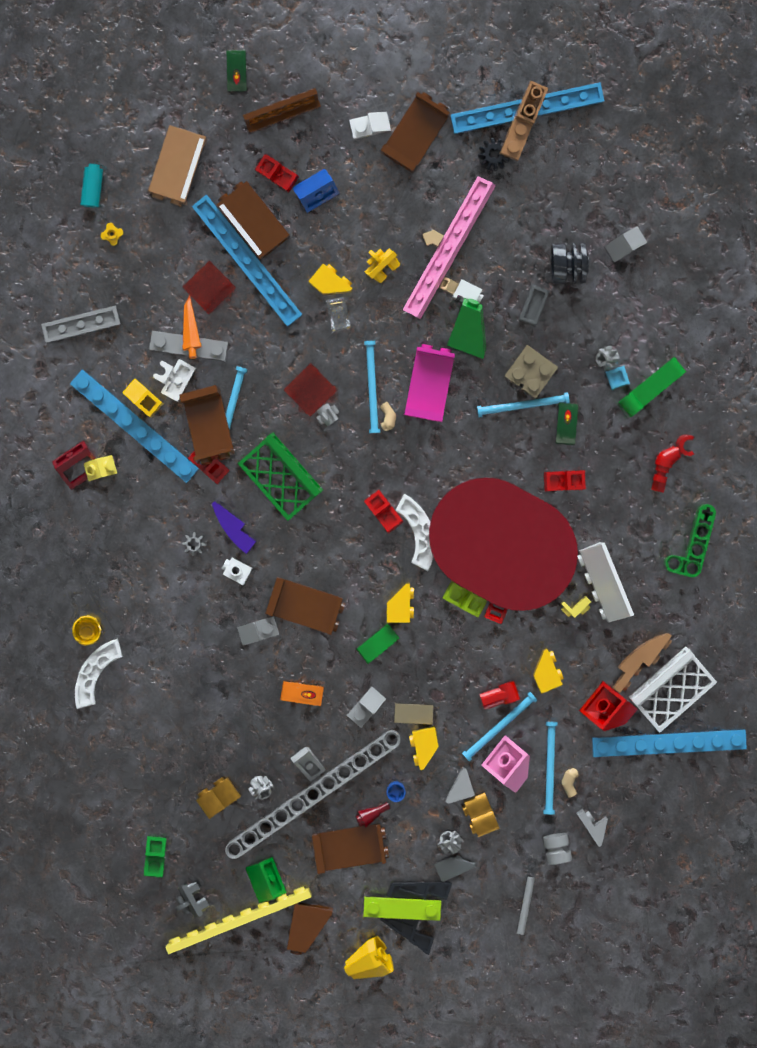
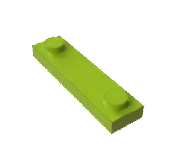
(402, 908)

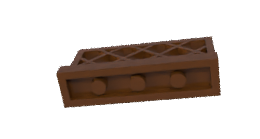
(282, 111)

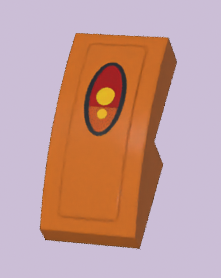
(301, 693)

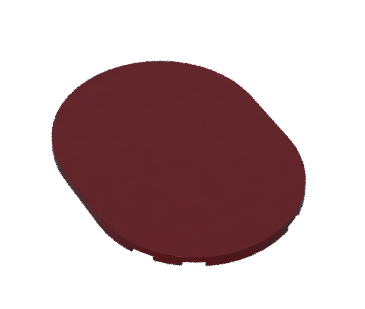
(503, 544)

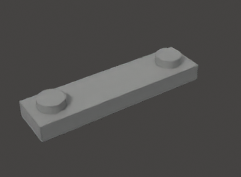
(80, 324)
(173, 344)

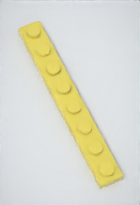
(232, 922)

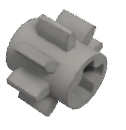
(607, 358)
(327, 414)
(197, 548)
(260, 787)
(450, 842)

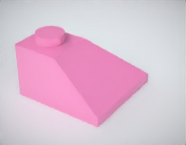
(508, 764)

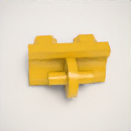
(379, 261)

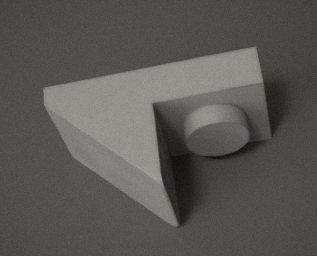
(258, 630)
(366, 707)
(308, 763)
(596, 830)

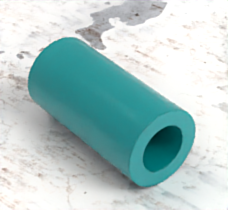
(91, 186)

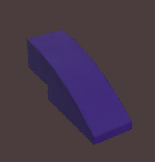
(233, 528)

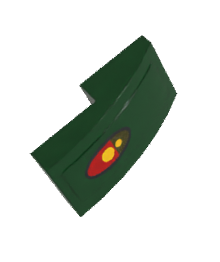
(236, 70)
(566, 423)

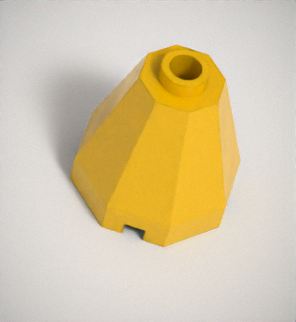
(369, 960)

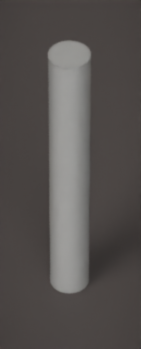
(525, 905)

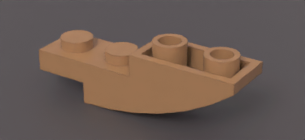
(523, 120)
(645, 653)

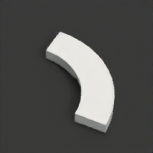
(420, 525)
(92, 669)

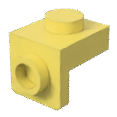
(100, 468)
(581, 607)

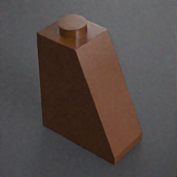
(306, 925)

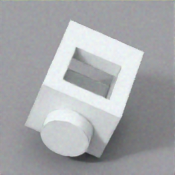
(468, 291)
(244, 570)

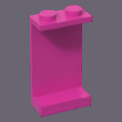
(429, 383)

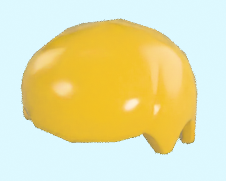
(86, 630)

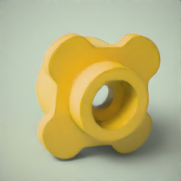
(112, 239)

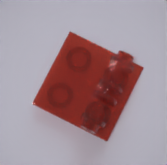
(209, 287)
(310, 389)

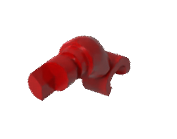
(666, 459)

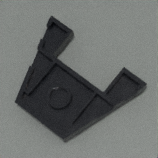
(415, 890)

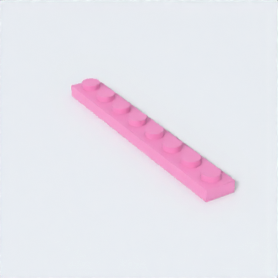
(449, 247)

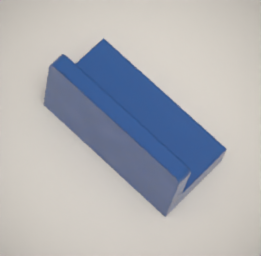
(316, 190)

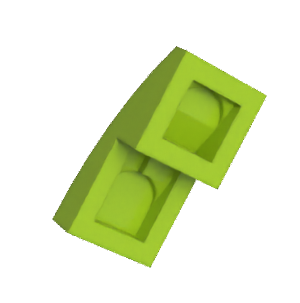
(464, 599)

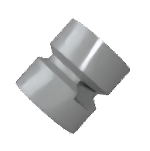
(557, 848)

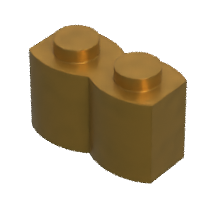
(218, 797)
(481, 815)

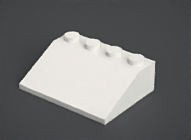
(605, 582)

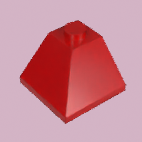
(607, 708)

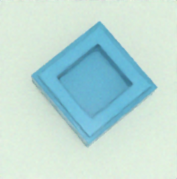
(617, 377)

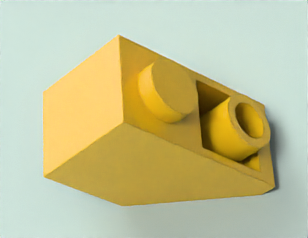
(328, 282)
(143, 398)
(399, 606)
(546, 674)
(426, 745)

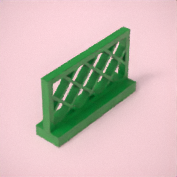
(294, 468)

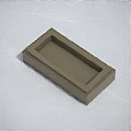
(413, 713)

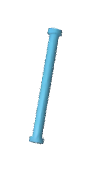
(372, 386)
(235, 393)
(523, 404)
(500, 726)
(550, 768)

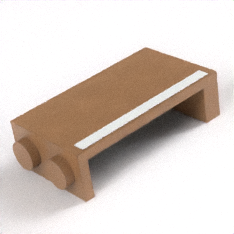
(176, 165)

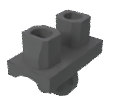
(187, 892)

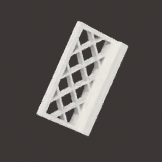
(660, 679)

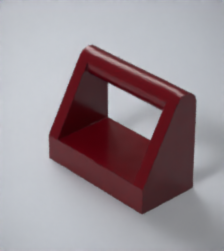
(70, 458)

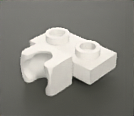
(175, 378)

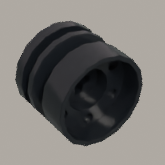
(569, 263)

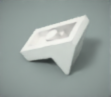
(370, 125)

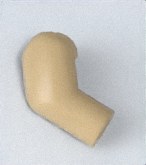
(390, 417)
(568, 780)

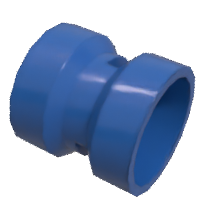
(398, 791)

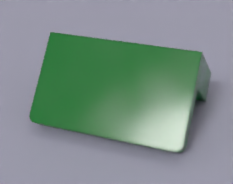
(265, 880)

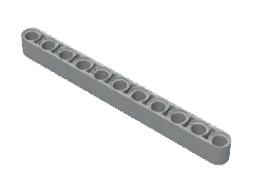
(303, 796)

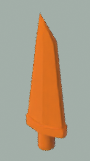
(190, 333)

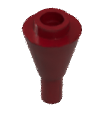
(367, 816)

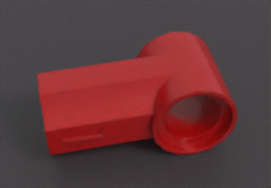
(503, 694)

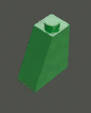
(469, 329)

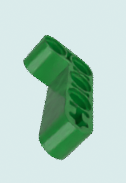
(651, 387)
(693, 540)

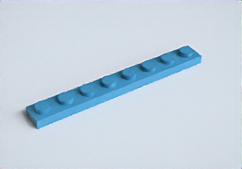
(505, 112)
(247, 260)
(134, 426)
(669, 743)

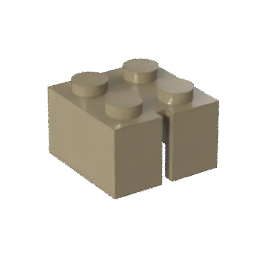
(531, 371)

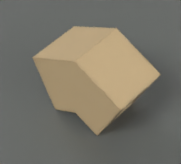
(432, 237)
(448, 285)

